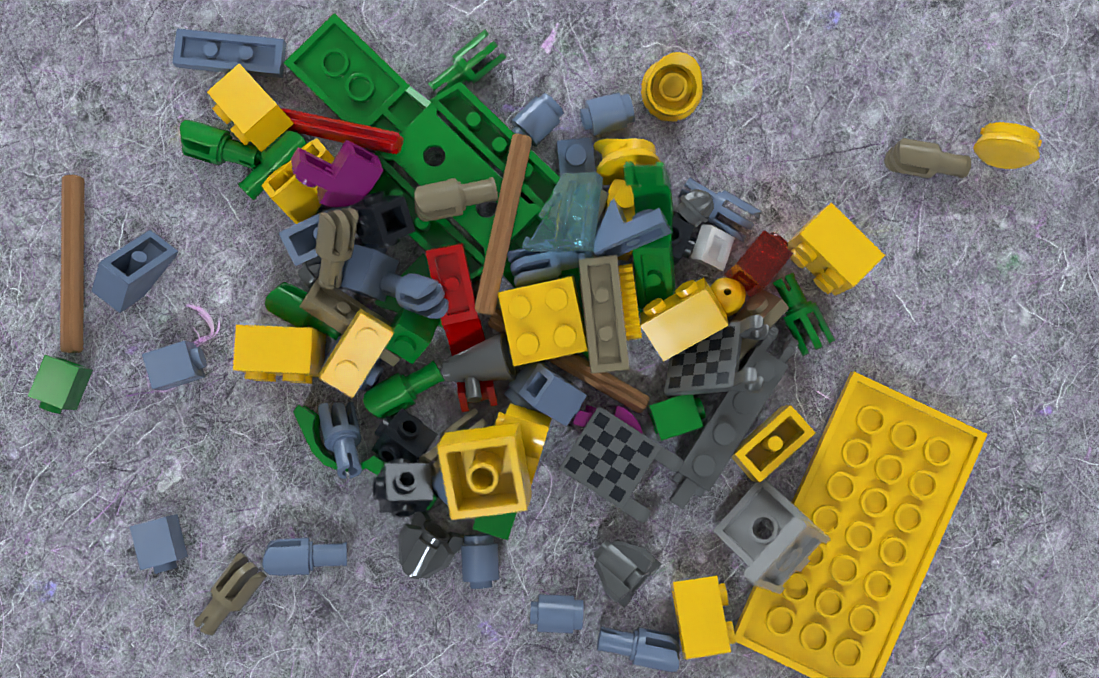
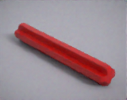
(340, 131)

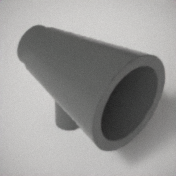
(482, 362)

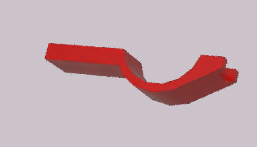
(461, 321)

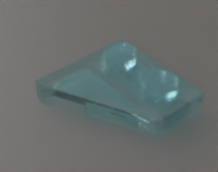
(569, 216)

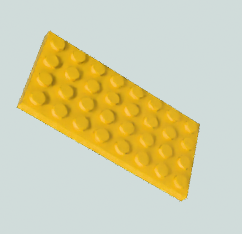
(884, 498)

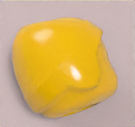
(729, 294)

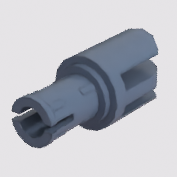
(720, 200)
(542, 266)
(416, 293)
(341, 436)
(300, 556)
(643, 646)

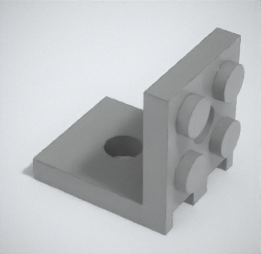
(787, 550)

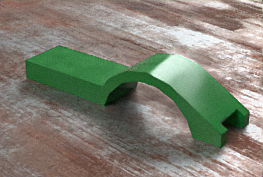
(654, 260)
(310, 423)

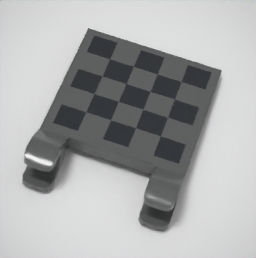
(714, 362)
(613, 459)

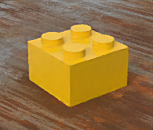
(834, 251)
(543, 321)
(276, 350)
(485, 471)

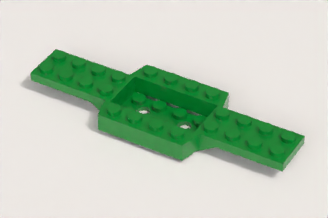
(369, 92)

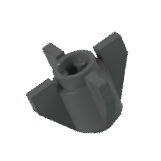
(426, 547)
(623, 569)

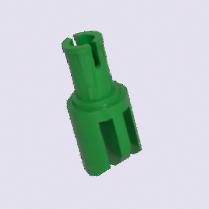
(461, 70)
(215, 145)
(271, 159)
(285, 304)
(798, 309)
(400, 391)

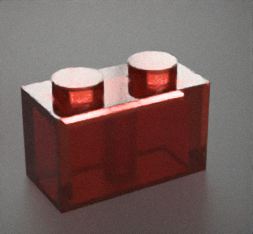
(760, 262)

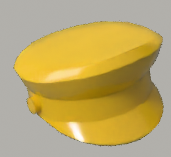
(672, 87)
(1008, 145)
(618, 151)

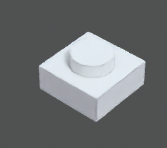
(712, 247)

